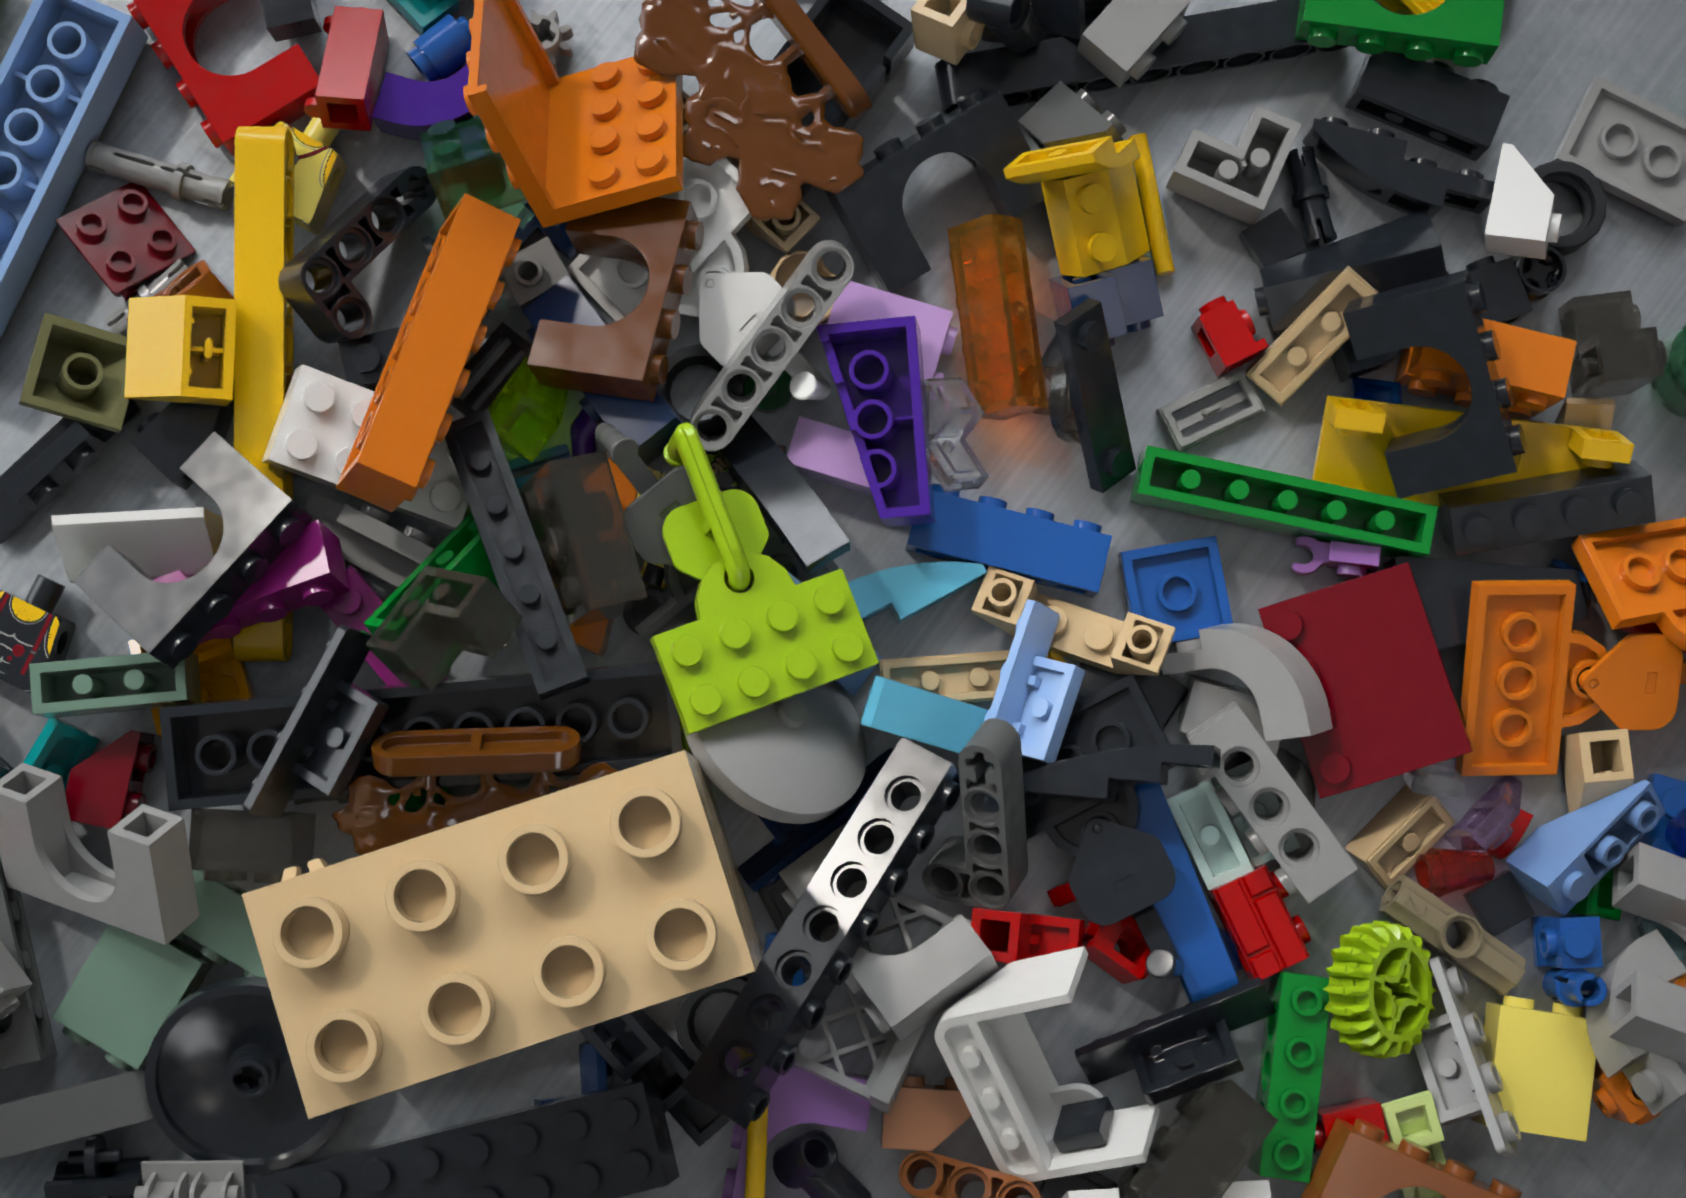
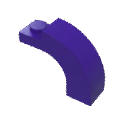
(413, 106)

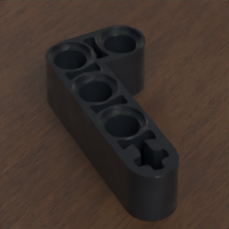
(363, 244)

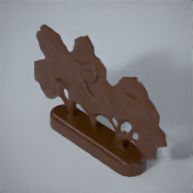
(749, 104)
(451, 753)

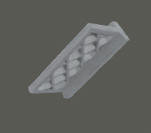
(896, 1056)

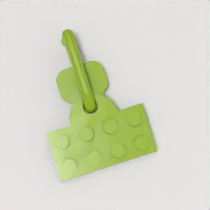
(755, 642)

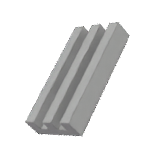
(1173, 428)

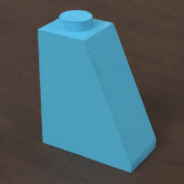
(920, 714)

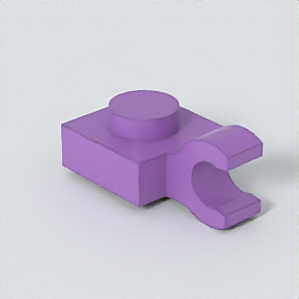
(1348, 558)

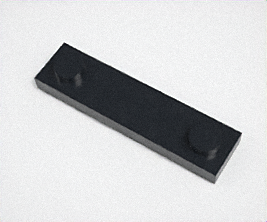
(1095, 394)

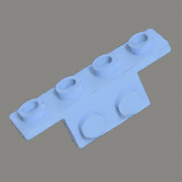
(1036, 691)

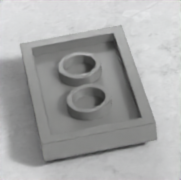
(1630, 149)

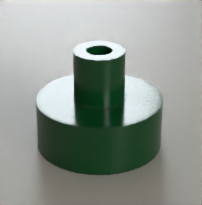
(776, 398)

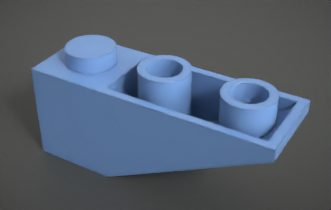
(1577, 849)

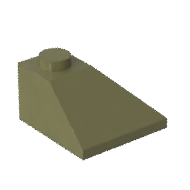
(77, 373)

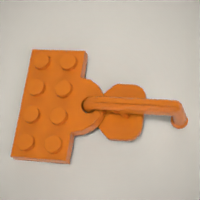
(1639, 575)
(1527, 670)

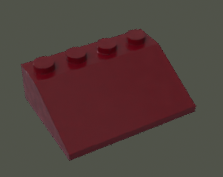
(1379, 678)

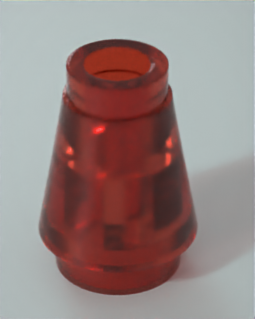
(1453, 870)

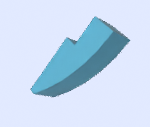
(912, 587)

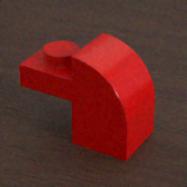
(1025, 935)

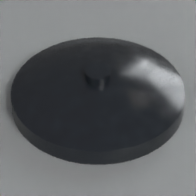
(228, 1083)

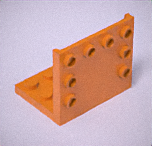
(574, 138)

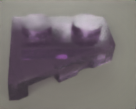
(1489, 818)

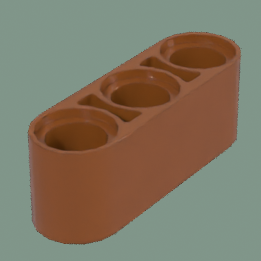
(955, 1174)

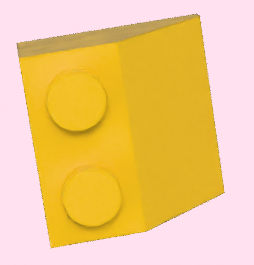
(1096, 221)

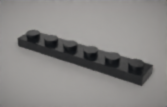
(515, 555)

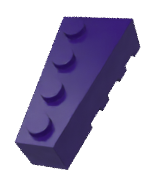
(884, 401)

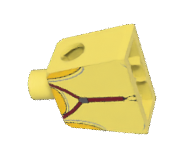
(316, 174)

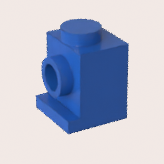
(1567, 941)

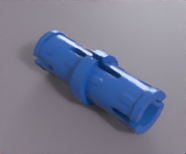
(1577, 981)

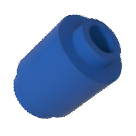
(441, 48)

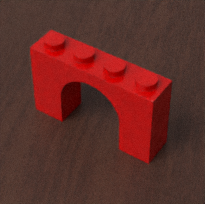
(255, 98)

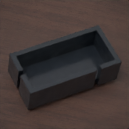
(867, 39)

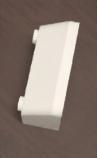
(1011, 1083)

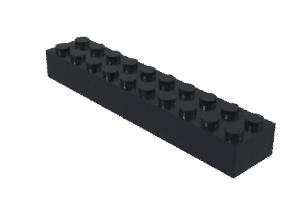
(621, 719)

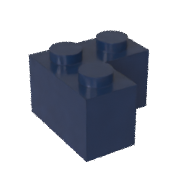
(1126, 293)

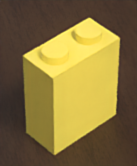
(1542, 1066)

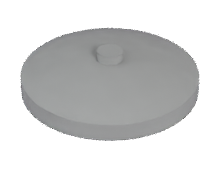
(788, 758)

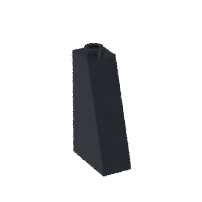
(1384, 256)
(1447, 590)

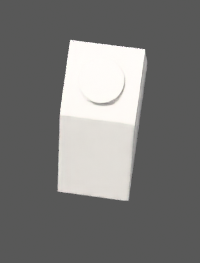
(1520, 210)

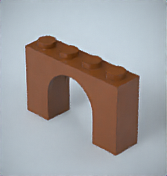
(1365, 1165)

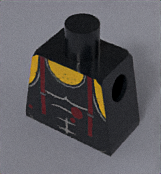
(32, 631)

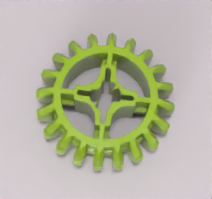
(1380, 989)

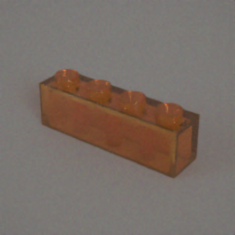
(997, 316)

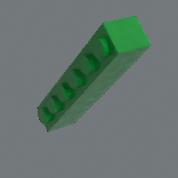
(1282, 503)

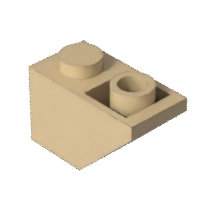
(1595, 765)

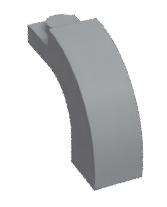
(1273, 669)
(1652, 1076)

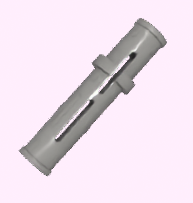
(178, 180)

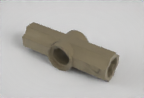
(1475, 950)

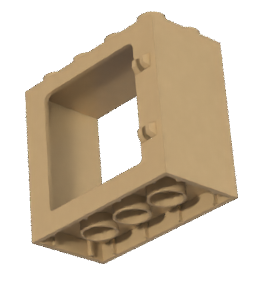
(502, 931)

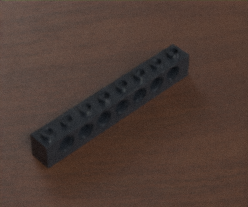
(797, 945)

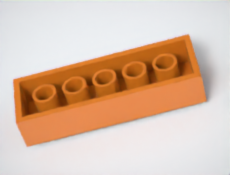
(430, 355)

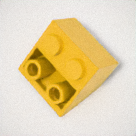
(181, 349)

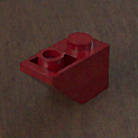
(111, 780)

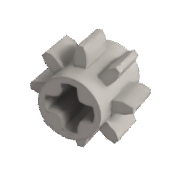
(548, 26)

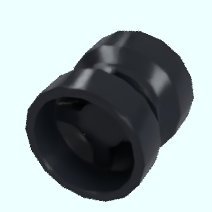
(1547, 273)

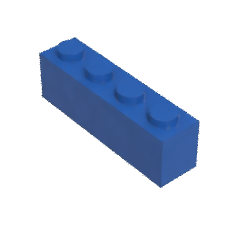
(1016, 542)

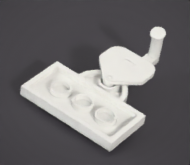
(723, 301)

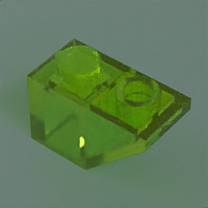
(527, 413)

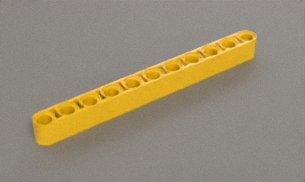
(262, 328)

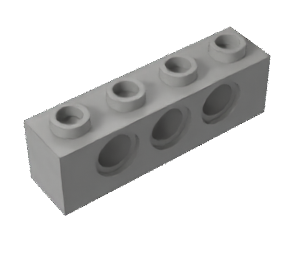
(1325, 860)

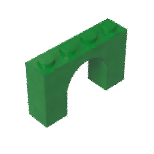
(1453, 31)

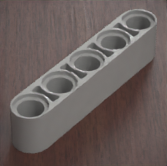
(778, 321)

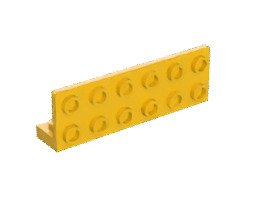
(1359, 431)

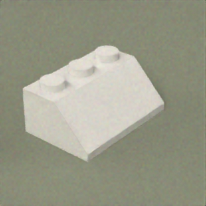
(153, 539)

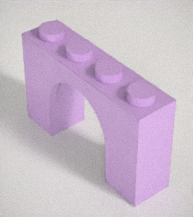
(831, 452)

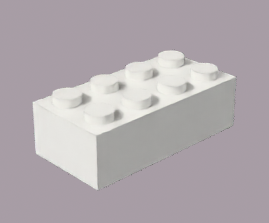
(318, 432)

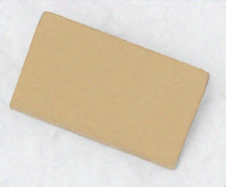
(1399, 835)

